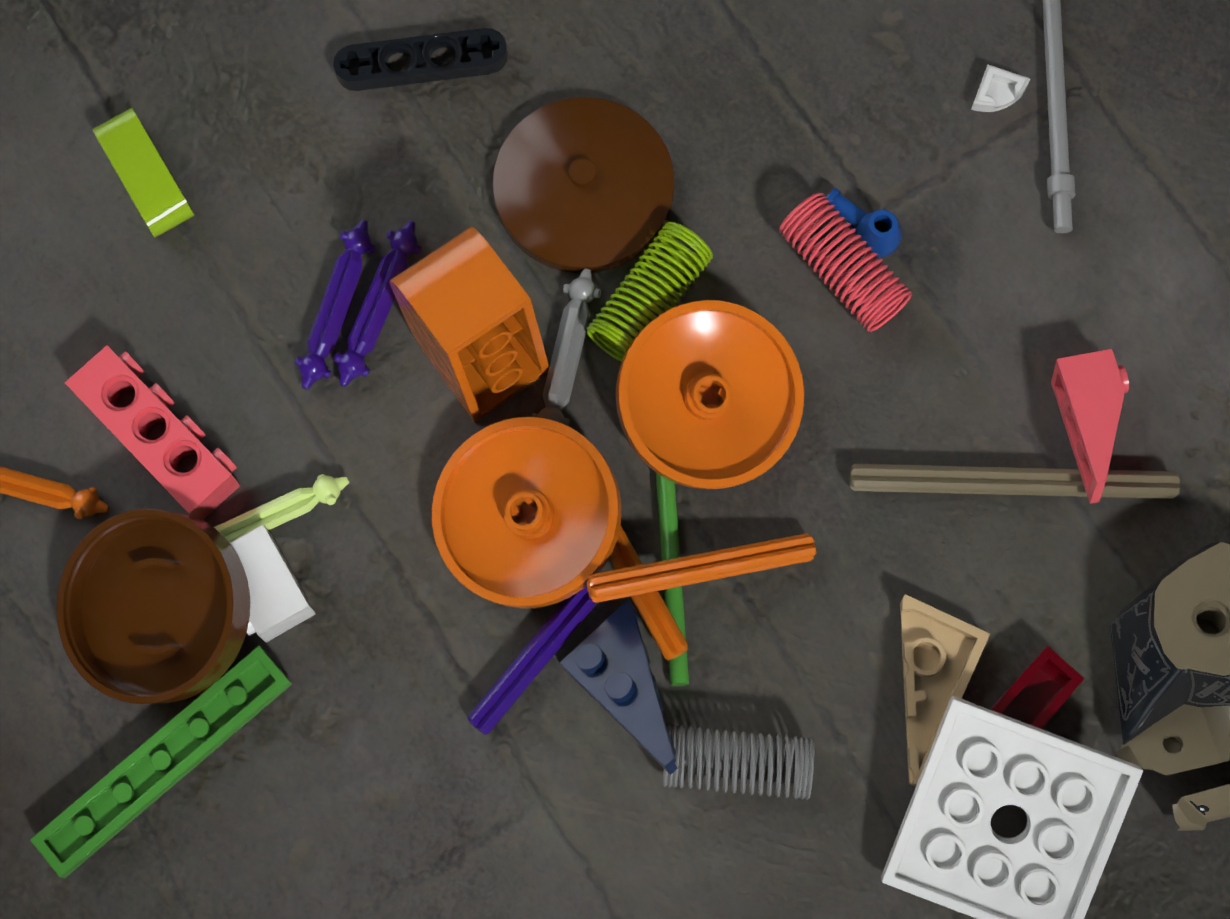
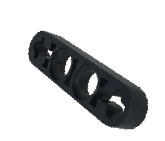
(420, 51)

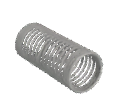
(712, 747)

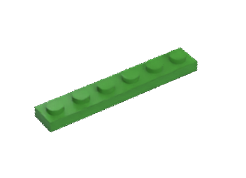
(160, 762)

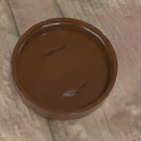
(153, 606)

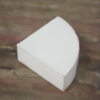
(999, 89)

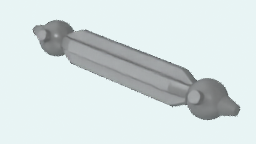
(568, 347)

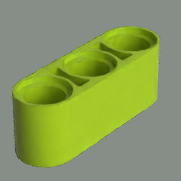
(143, 172)

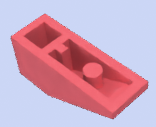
(1090, 402)

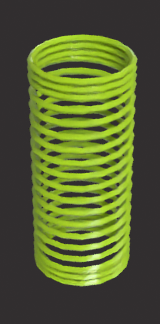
(614, 340)

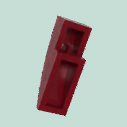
(1039, 690)

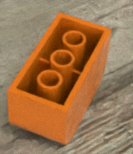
(472, 322)

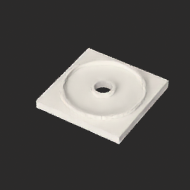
(989, 761)

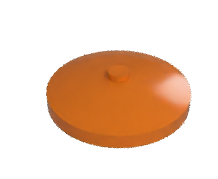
(710, 395)
(526, 512)

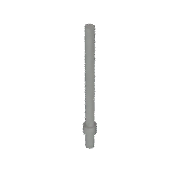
(1060, 183)

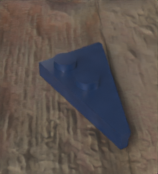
(617, 675)

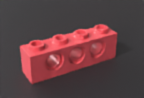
(99, 387)

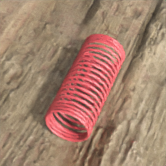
(803, 223)

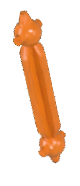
(51, 493)

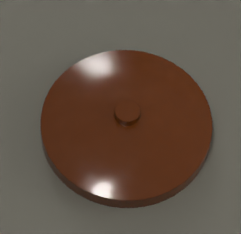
(583, 185)

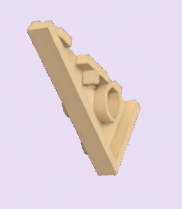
(937, 664)

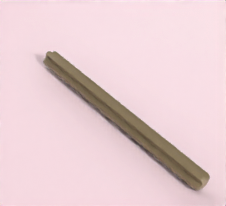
(1008, 481)

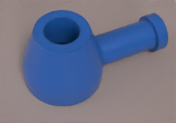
(881, 242)

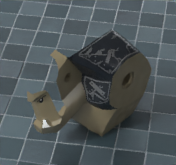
(1176, 677)

